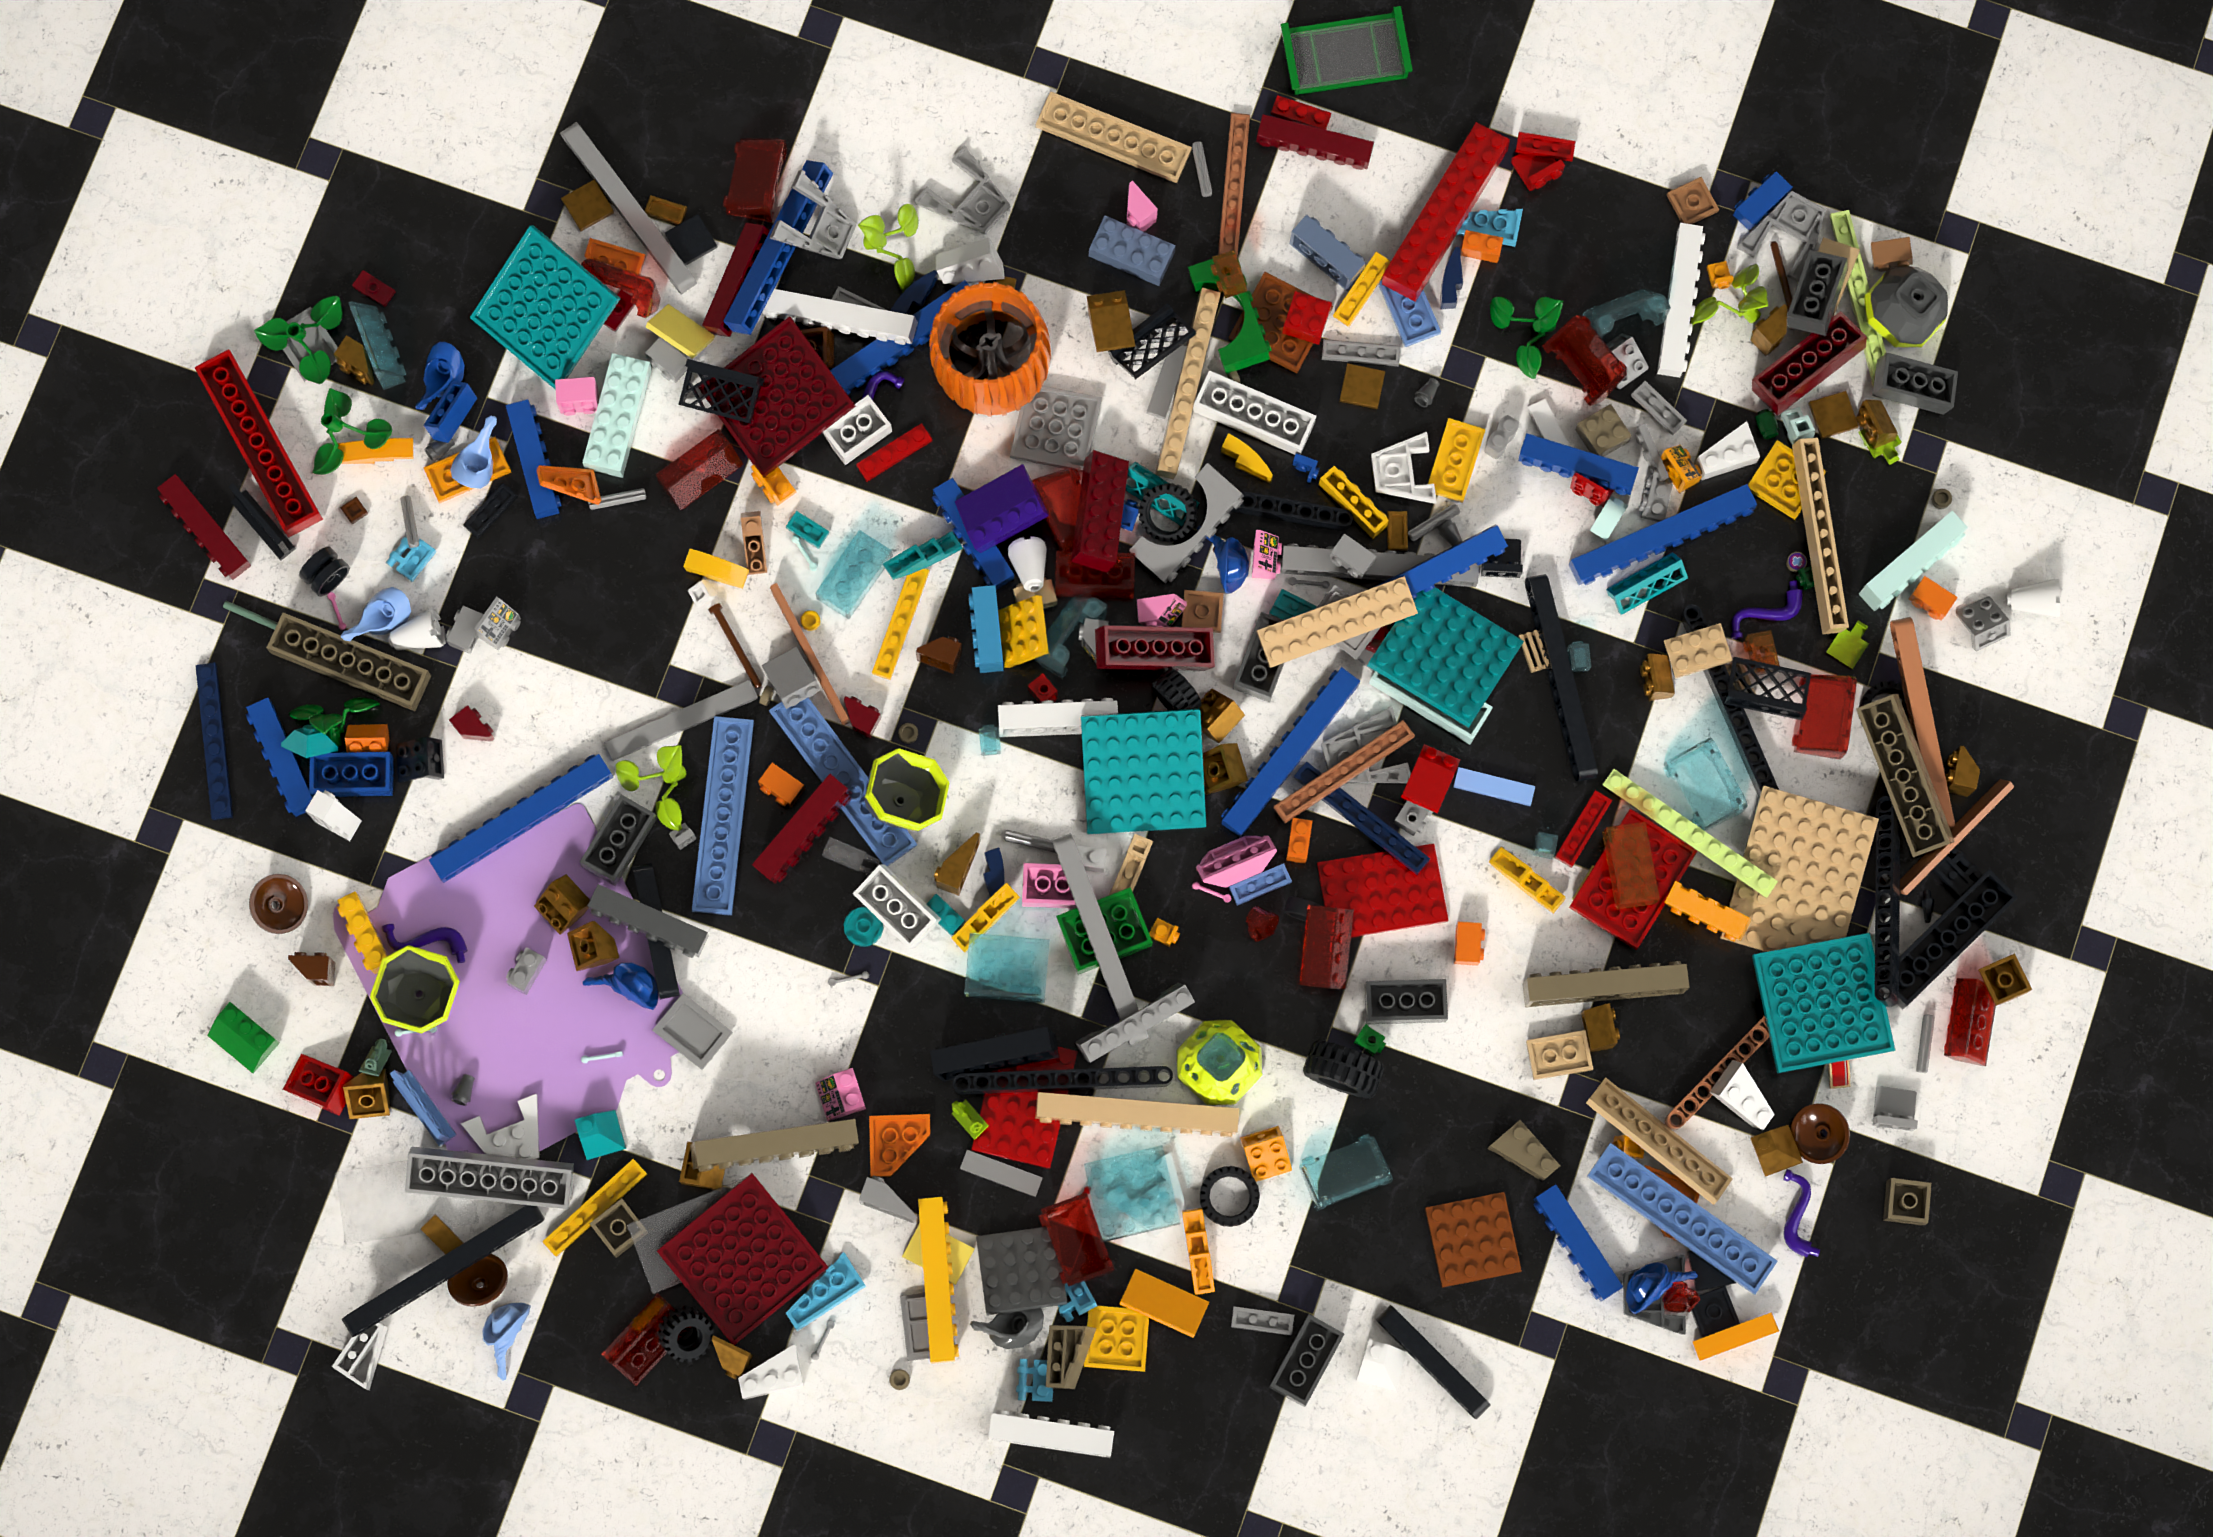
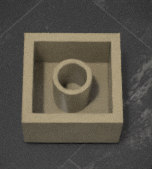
(1603, 431)
(1907, 1201)
(612, 1227)

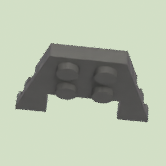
(1655, 1312)

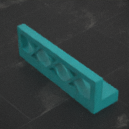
(1151, 480)
(1646, 579)

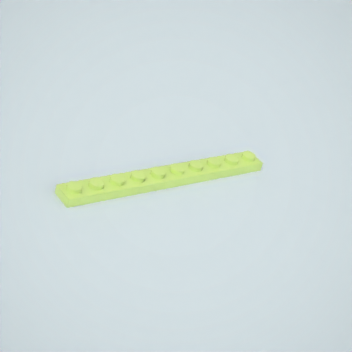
(1857, 288)
(1690, 833)

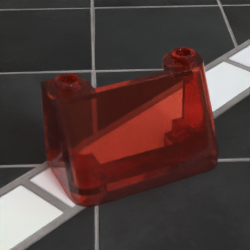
(755, 177)
(644, 289)
(1587, 358)
(1061, 498)
(1828, 716)
(1076, 1240)

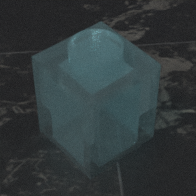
(1579, 656)
(989, 740)
(1545, 845)

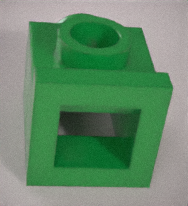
(1362, 1040)

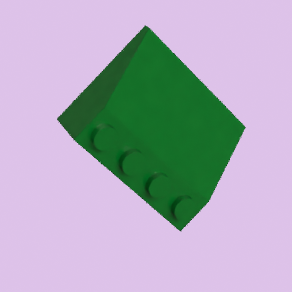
(1123, 923)

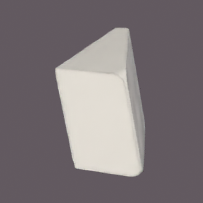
(702, 592)

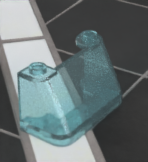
(1645, 301)
(1074, 612)
(1707, 784)
(1345, 1172)

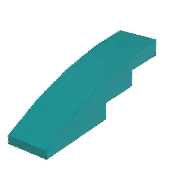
(921, 557)

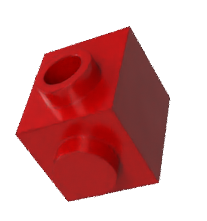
(1042, 689)

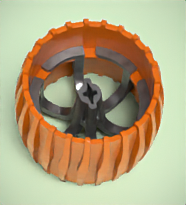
(990, 303)

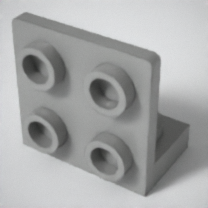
(1628, 352)
(1656, 499)
(1984, 622)
(1895, 1108)

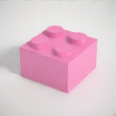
(577, 395)

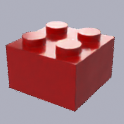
(1307, 317)

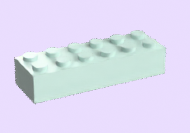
(617, 415)
(1914, 561)
(1429, 711)

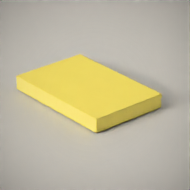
(680, 331)
(959, 1254)

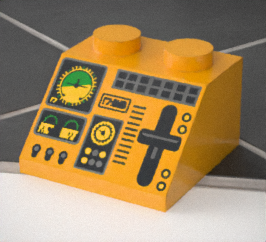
(1680, 468)

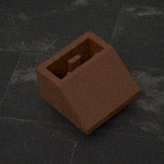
(316, 969)

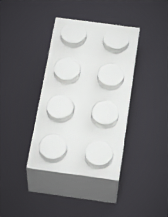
(897, 906)

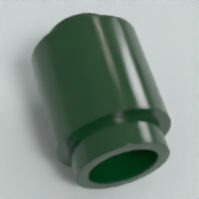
(1767, 424)

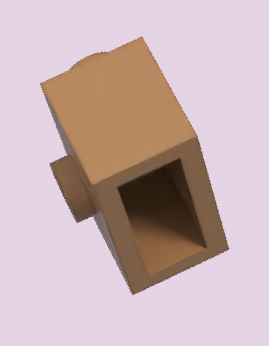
(1891, 253)

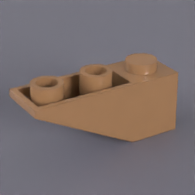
(754, 542)

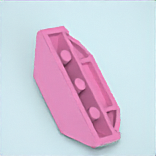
(1236, 860)

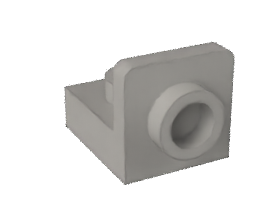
(682, 837)

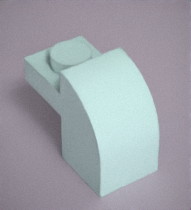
(1797, 425)
(1609, 517)

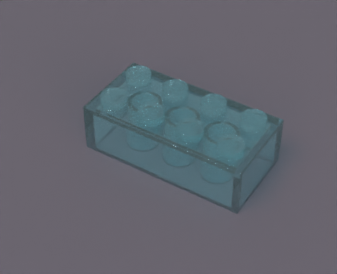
(853, 574)

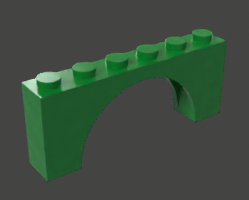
(1249, 345)

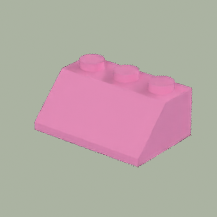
(1046, 887)

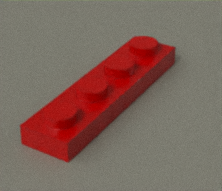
(894, 452)
(1583, 829)

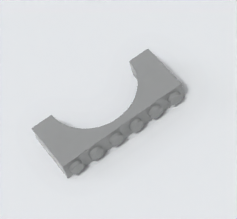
(1221, 499)
(1103, 1041)

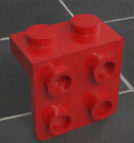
(1536, 169)
(1596, 494)

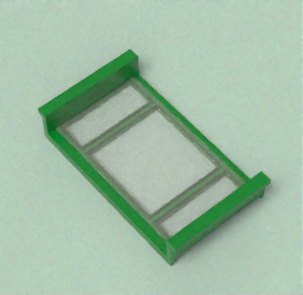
(1347, 52)

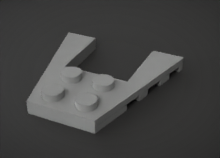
(980, 208)
(1795, 217)
(831, 230)
(1348, 742)

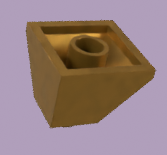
(592, 946)
(367, 1096)
(1776, 1150)
(731, 1357)

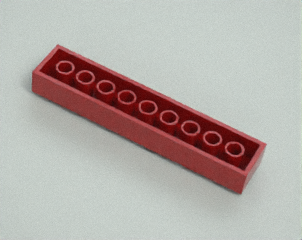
(1445, 212)
(258, 443)

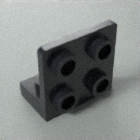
(1506, 564)
(420, 759)

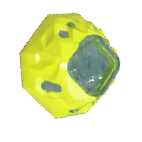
(1215, 1081)

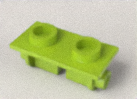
(969, 1118)

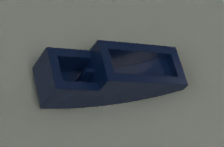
(1451, 281)
(916, 294)
(995, 877)

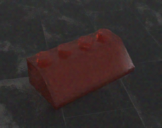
(699, 469)
(1083, 581)
(1326, 947)
(1970, 1022)
(638, 1345)

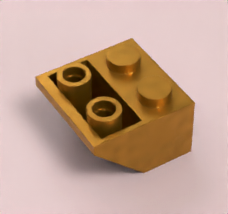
(1771, 331)
(355, 360)
(1876, 422)
(1657, 677)
(1218, 715)
(1962, 773)
(562, 903)
(1600, 1027)
(709, 1179)

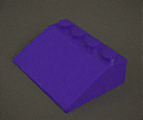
(1001, 509)

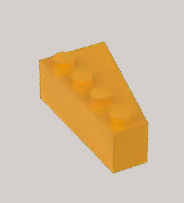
(1707, 911)

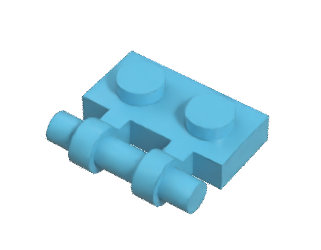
(414, 560)
(1080, 1300)
(1039, 1389)

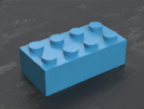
(987, 634)

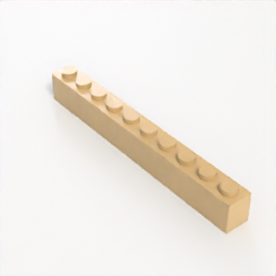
(1187, 384)
(1820, 536)
(1137, 1113)

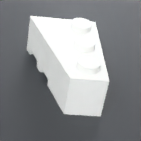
(1729, 454)
(773, 1376)

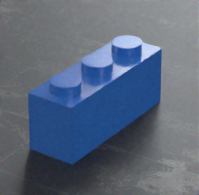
(1762, 200)
(450, 411)

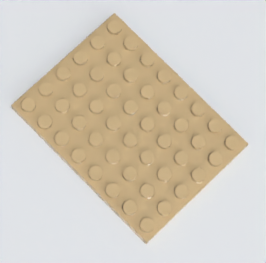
(1819, 867)

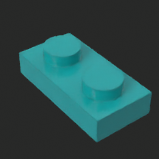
(807, 529)
(950, 920)

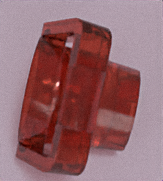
(1261, 921)
(1678, 1296)

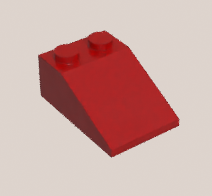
(1430, 778)
(318, 1084)

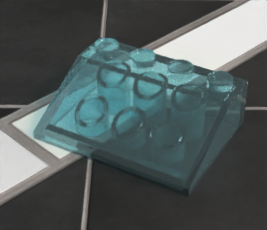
(378, 344)
(1007, 968)

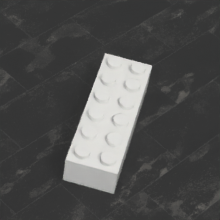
(1254, 413)
(1049, 717)
(1051, 1434)

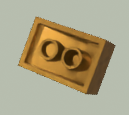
(1110, 321)
(955, 868)

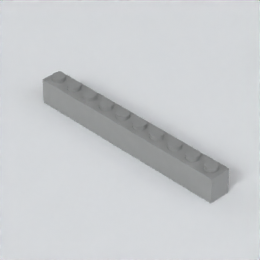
(1317, 562)

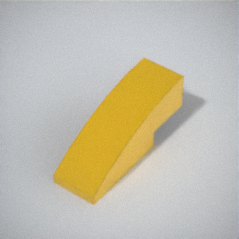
(1246, 458)
(715, 568)

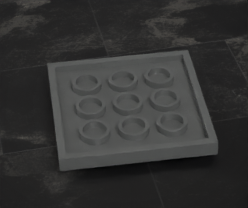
(1019, 1271)

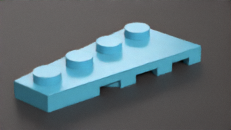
(1495, 223)
(830, 1290)

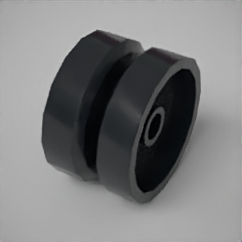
(324, 571)

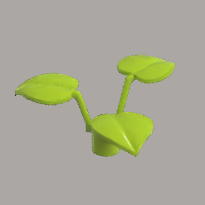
(874, 238)
(1747, 307)
(670, 760)

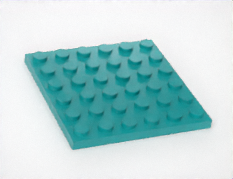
(544, 307)
(1446, 655)
(1143, 771)
(1822, 1003)

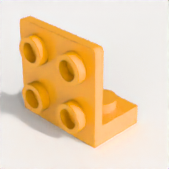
(775, 485)
(1266, 1153)

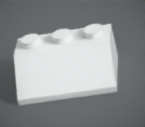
(857, 430)

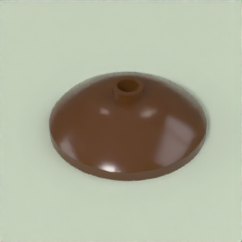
(290, 902)
(1808, 1136)
(487, 1272)

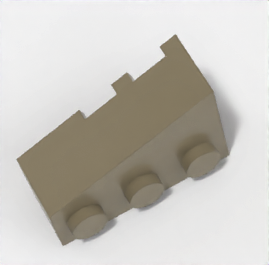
(1525, 1150)
(1067, 1354)

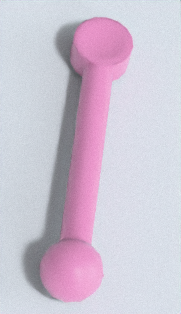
(331, 596)
(1227, 898)

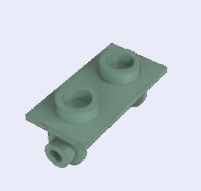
(376, 1058)

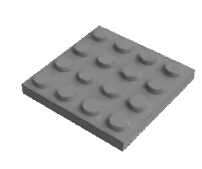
(1056, 428)

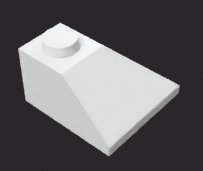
(1381, 1365)

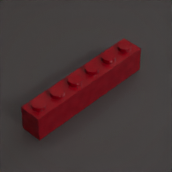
(1314, 142)
(742, 259)
(204, 527)

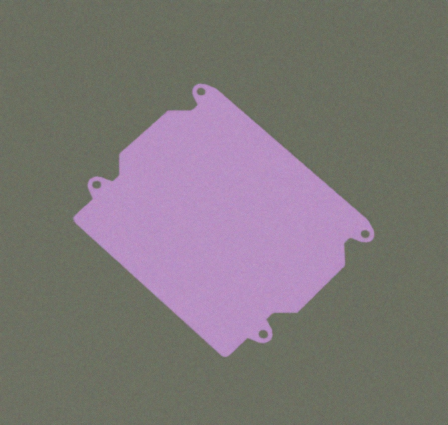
(498, 1034)

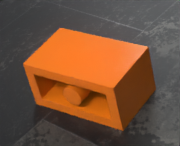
(1481, 246)
(1932, 598)
(367, 738)
(781, 785)
(1299, 840)
(1468, 943)

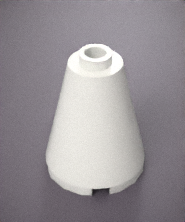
(1029, 561)
(2037, 598)
(419, 632)

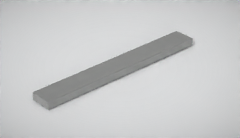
(681, 720)

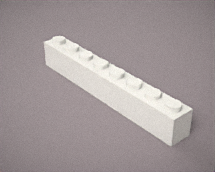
(1680, 298)
(841, 316)

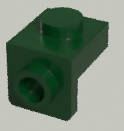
(1805, 577)

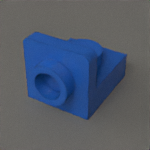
(1306, 464)
(1130, 514)

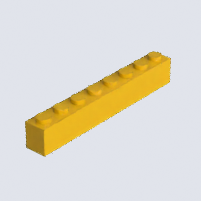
(936, 1280)

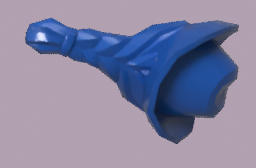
(444, 357)
(1232, 562)
(632, 982)
(1650, 1283)

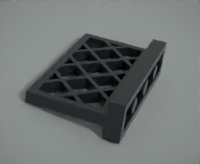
(1145, 334)
(723, 374)
(261, 523)
(1762, 702)

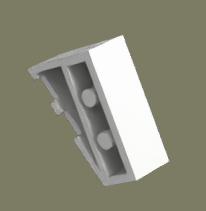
(970, 263)
(333, 815)
(1742, 1095)
(361, 1355)

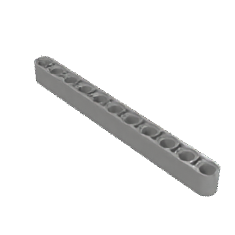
(628, 208)
(1096, 930)

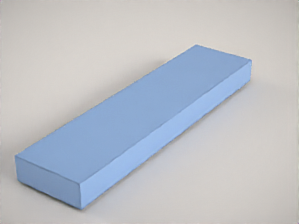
(1494, 786)

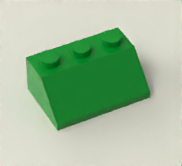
(242, 1037)

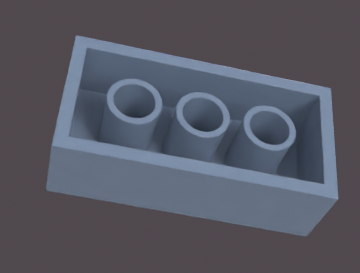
(1131, 250)
(1327, 252)

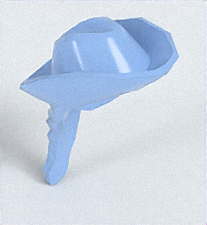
(474, 463)
(381, 614)
(502, 1329)

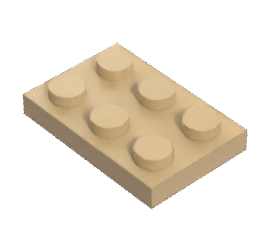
(1698, 650)
(1559, 1055)

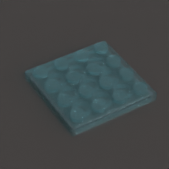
(1132, 1194)

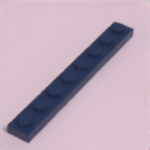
(214, 741)
(1368, 823)

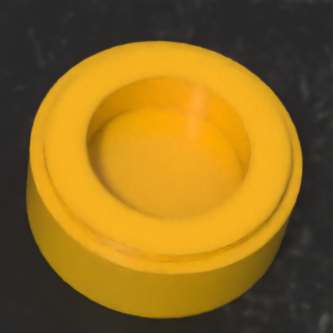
(810, 620)

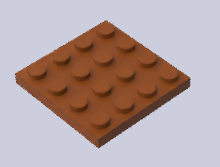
(1273, 300)
(1473, 1239)

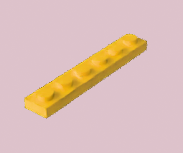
(900, 624)
(594, 1207)

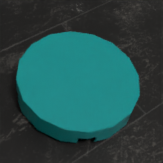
(863, 927)

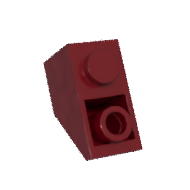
(862, 718)
(469, 725)

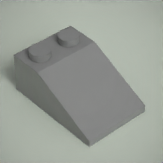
(881, 1197)

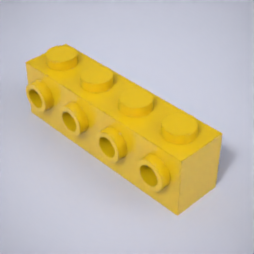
(1349, 497)
(363, 929)

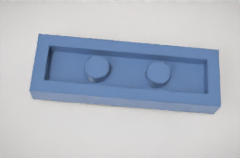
(1260, 884)

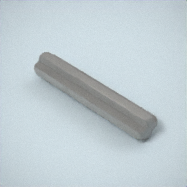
(1202, 170)
(619, 498)
(409, 520)
(1433, 522)
(1029, 840)
(1925, 1043)

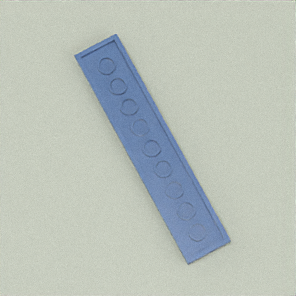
(828, 756)
(723, 816)
(1682, 1218)

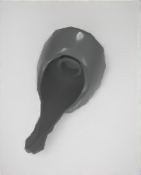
(1013, 1328)

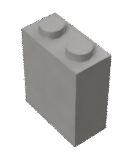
(791, 678)

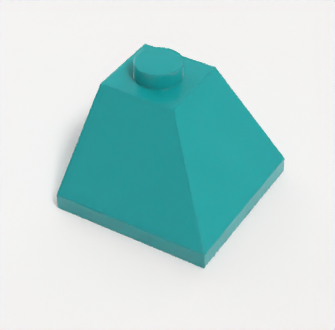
(309, 742)
(600, 1134)

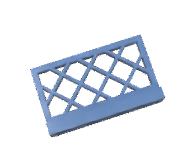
(423, 1107)

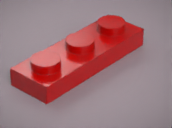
(1300, 113)
(1545, 146)

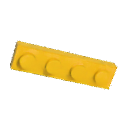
(1362, 289)

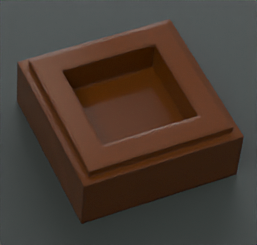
(354, 510)

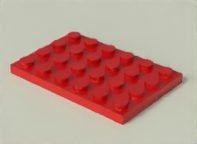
(1384, 891)
(1596, 896)
(1011, 1117)

